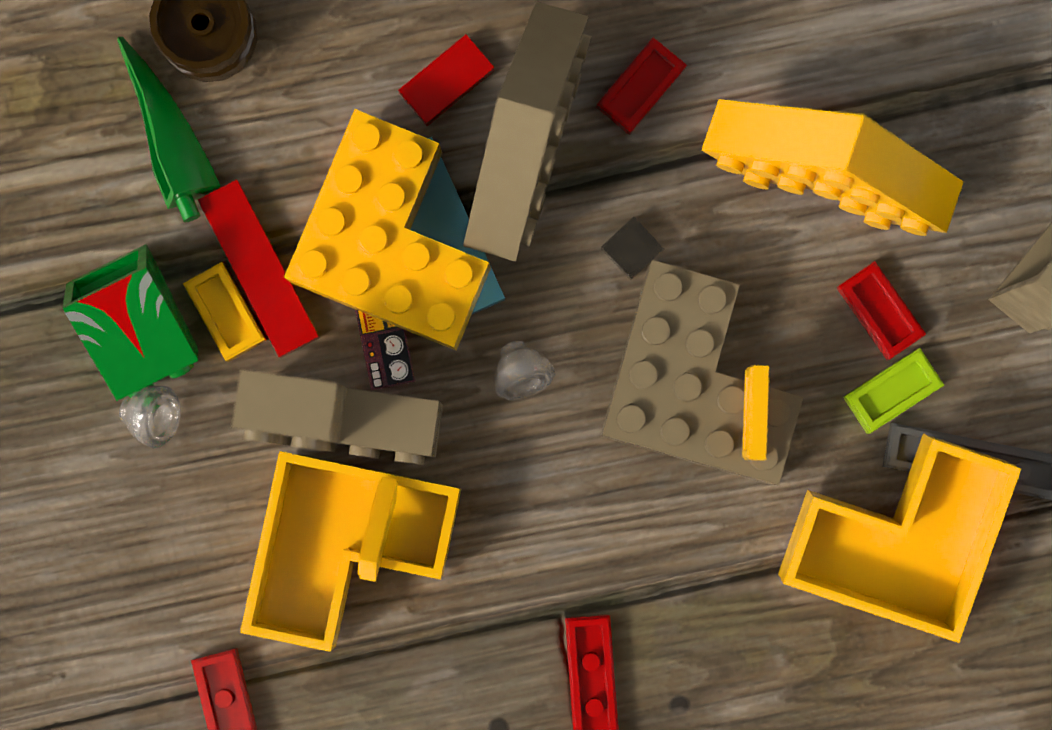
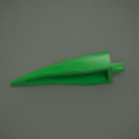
(175, 152)

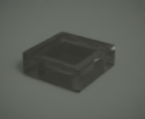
(632, 248)

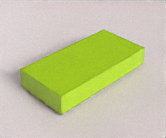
(893, 391)

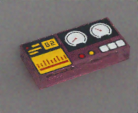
(385, 352)

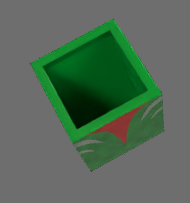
(130, 323)

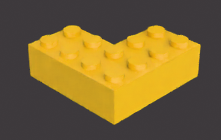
(836, 158)
(362, 243)
(316, 535)
(923, 560)

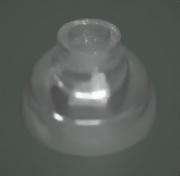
(522, 372)
(152, 415)

